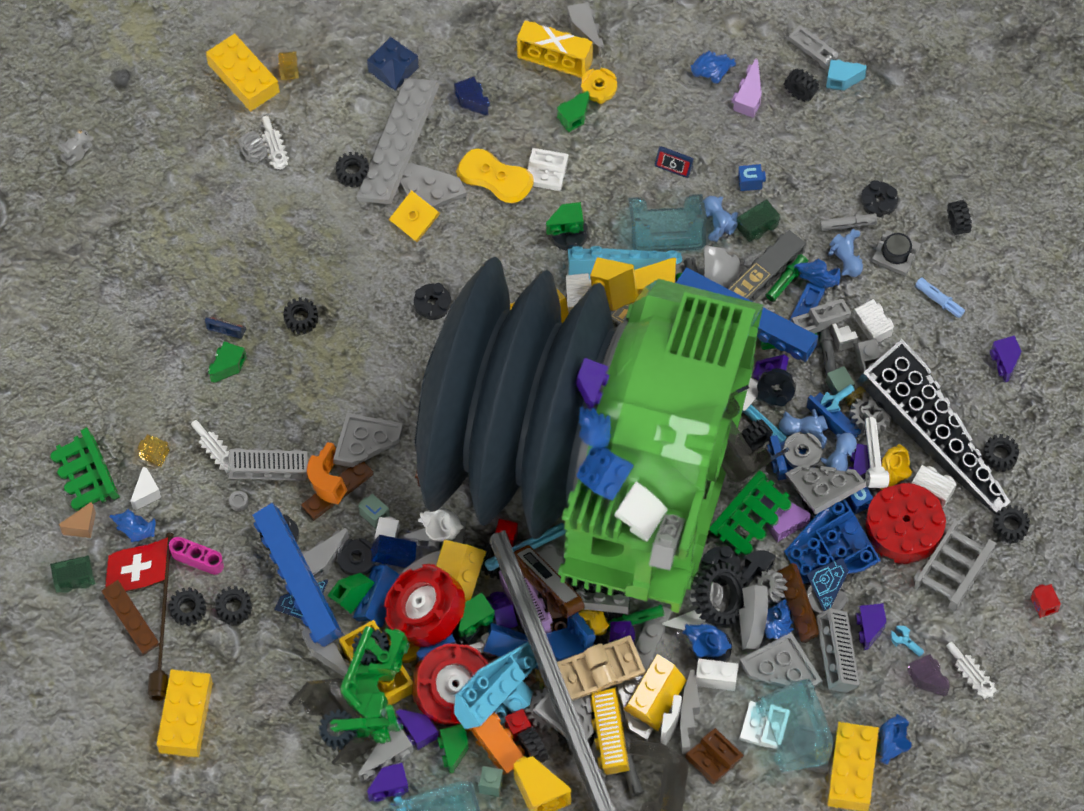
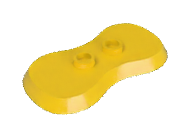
(485, 170)

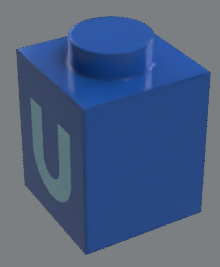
(751, 177)
(860, 500)

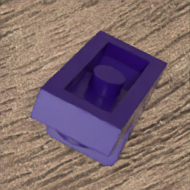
(770, 363)

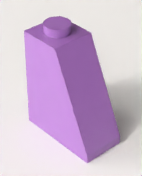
(789, 520)

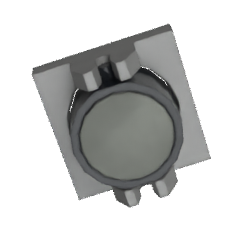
(896, 252)

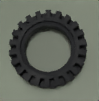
(702, 594)

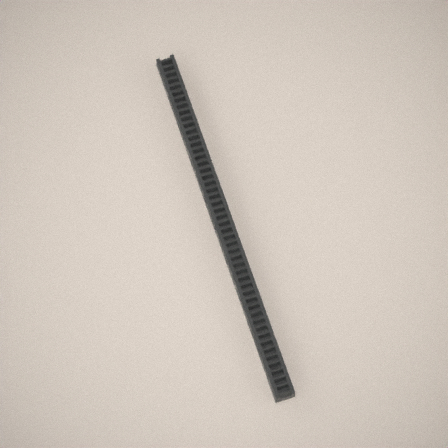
(550, 673)

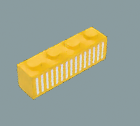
(609, 731)

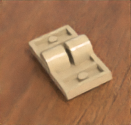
(601, 667)

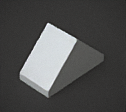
(145, 490)

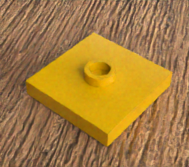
(414, 216)

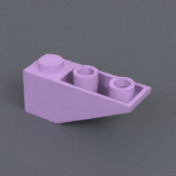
(749, 96)

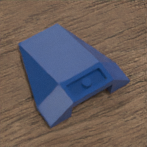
(829, 537)

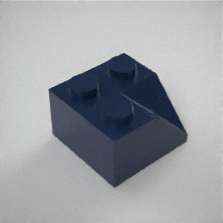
(393, 63)

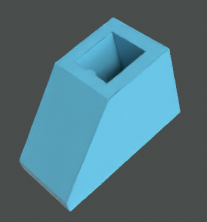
(844, 74)
(517, 700)

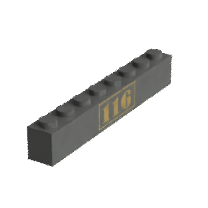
(768, 267)

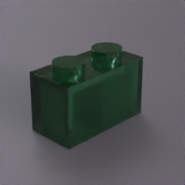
(758, 221)
(72, 574)

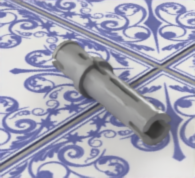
(848, 222)

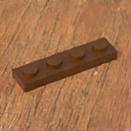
(352, 478)
(799, 604)
(130, 617)

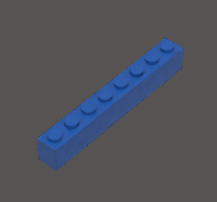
(772, 327)
(297, 575)

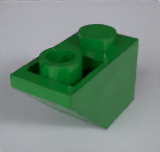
(574, 112)
(566, 219)
(227, 362)
(350, 591)
(476, 613)
(455, 746)

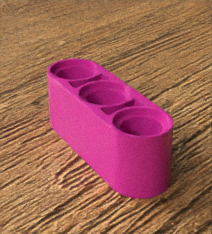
(191, 548)

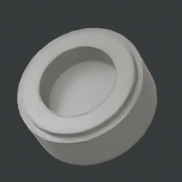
(238, 501)

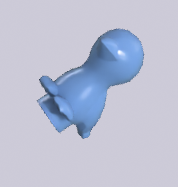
(722, 220)
(844, 250)
(811, 424)
(845, 446)

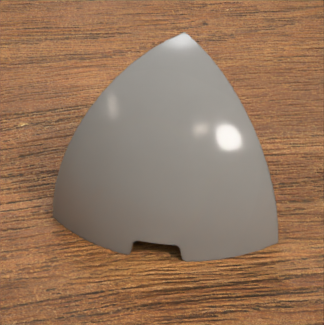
(720, 266)

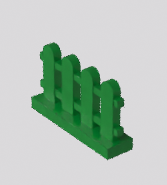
(93, 477)
(747, 498)

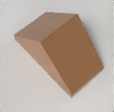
(80, 523)

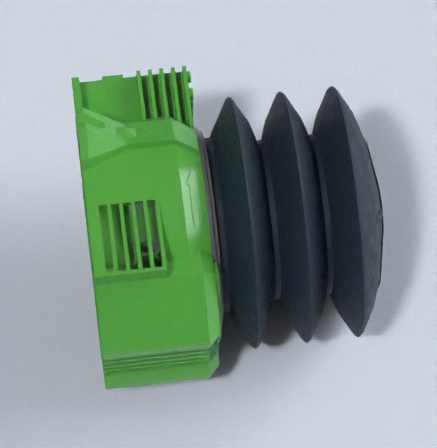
(508, 412)

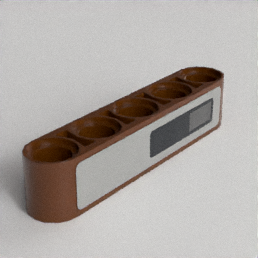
(548, 582)

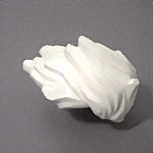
(441, 524)

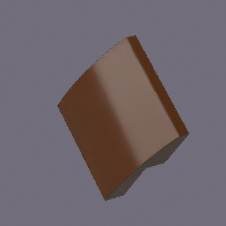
(714, 756)

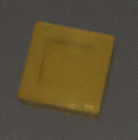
(857, 393)

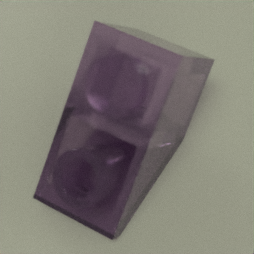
(927, 675)

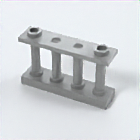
(965, 581)

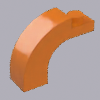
(326, 486)

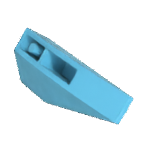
(582, 260)
(492, 686)

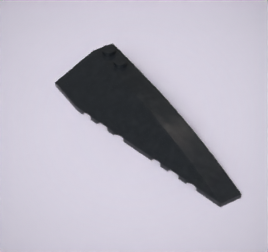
(915, 402)

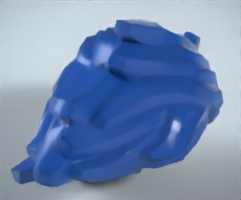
(712, 66)
(817, 274)
(594, 428)
(134, 526)
(778, 621)
(707, 640)
(893, 738)

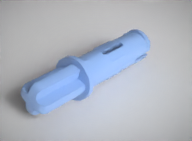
(936, 295)

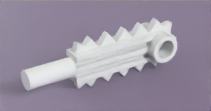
(274, 145)
(213, 445)
(971, 671)

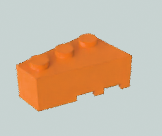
(497, 743)

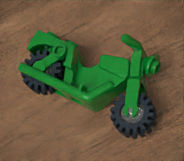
(362, 691)

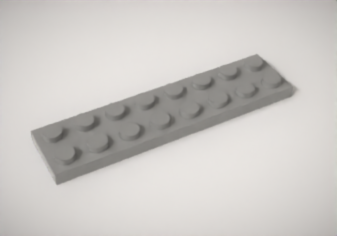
(398, 141)

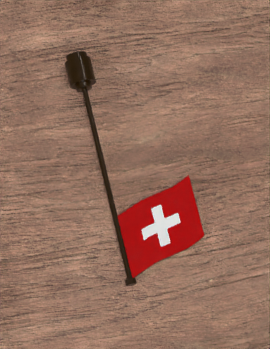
(139, 569)

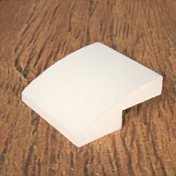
(548, 168)
(641, 511)
(671, 720)
(756, 729)

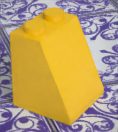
(662, 270)
(540, 786)

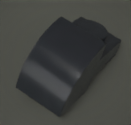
(756, 564)

